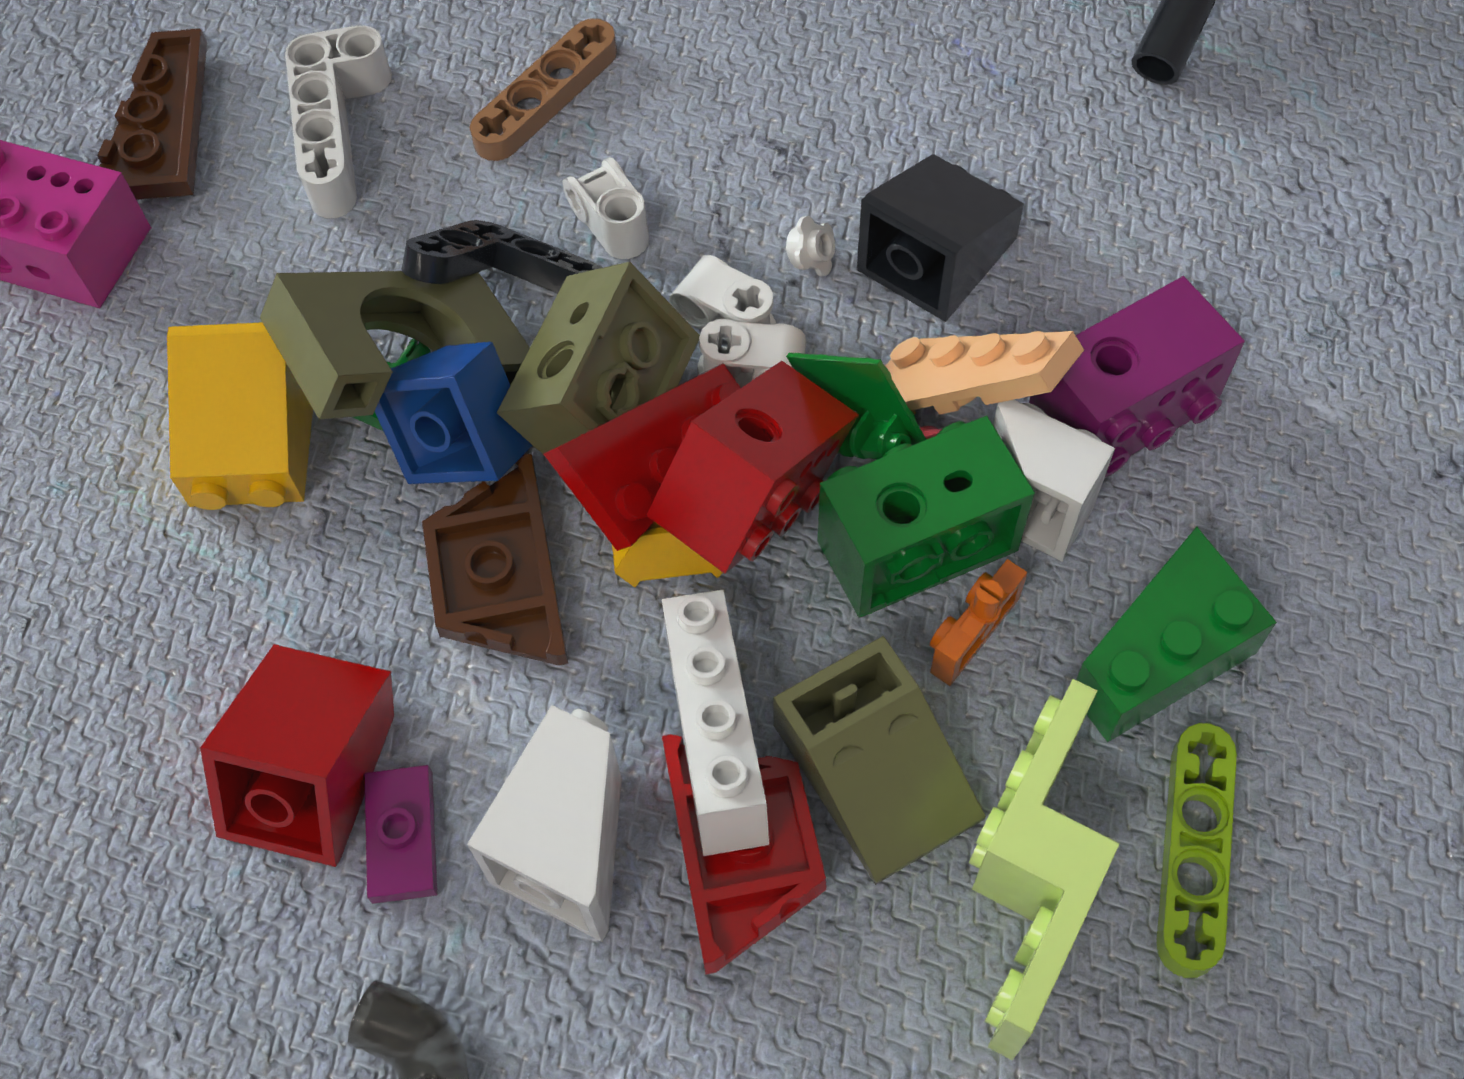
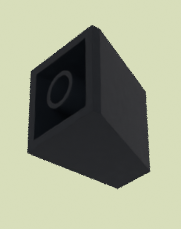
(935, 233)

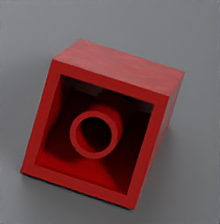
(296, 753)

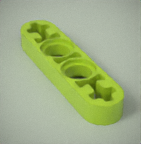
(1207, 849)

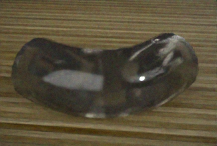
(407, 1034)

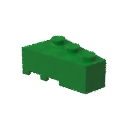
(1173, 638)

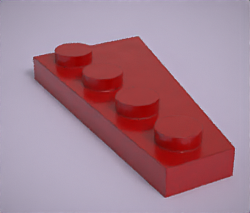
(624, 461)

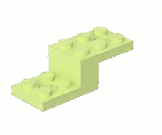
(1039, 868)

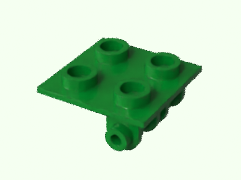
(869, 391)

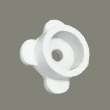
(811, 246)

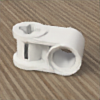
(610, 209)
(721, 292)
(749, 349)

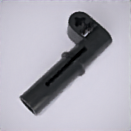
(1170, 39)

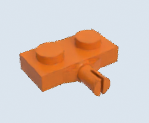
(989, 604)

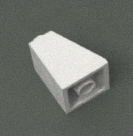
(557, 823)

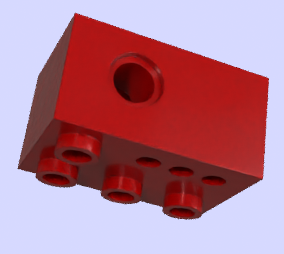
(751, 466)

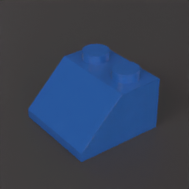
(445, 416)

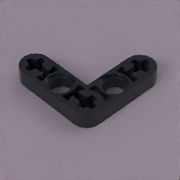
(479, 245)

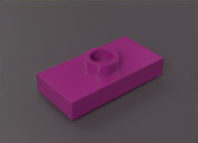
(400, 834)

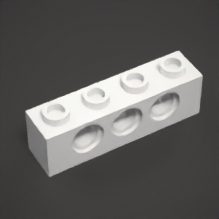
(715, 724)

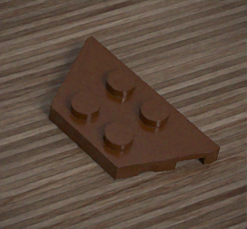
(495, 569)

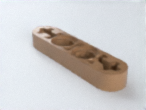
(537, 84)

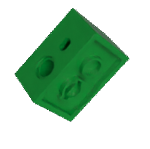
(922, 514)

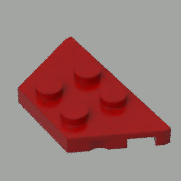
(755, 889)

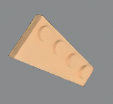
(992, 366)

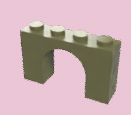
(325, 317)

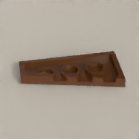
(161, 119)

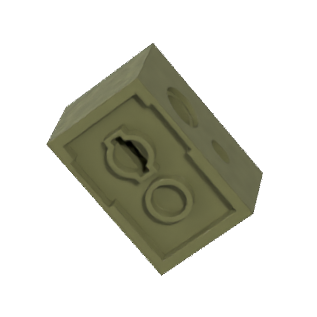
(597, 356)

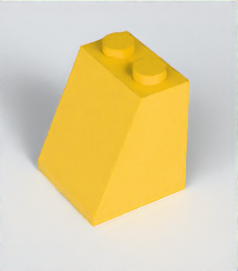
(235, 418)

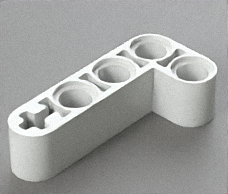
(322, 74)

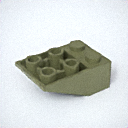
(877, 759)

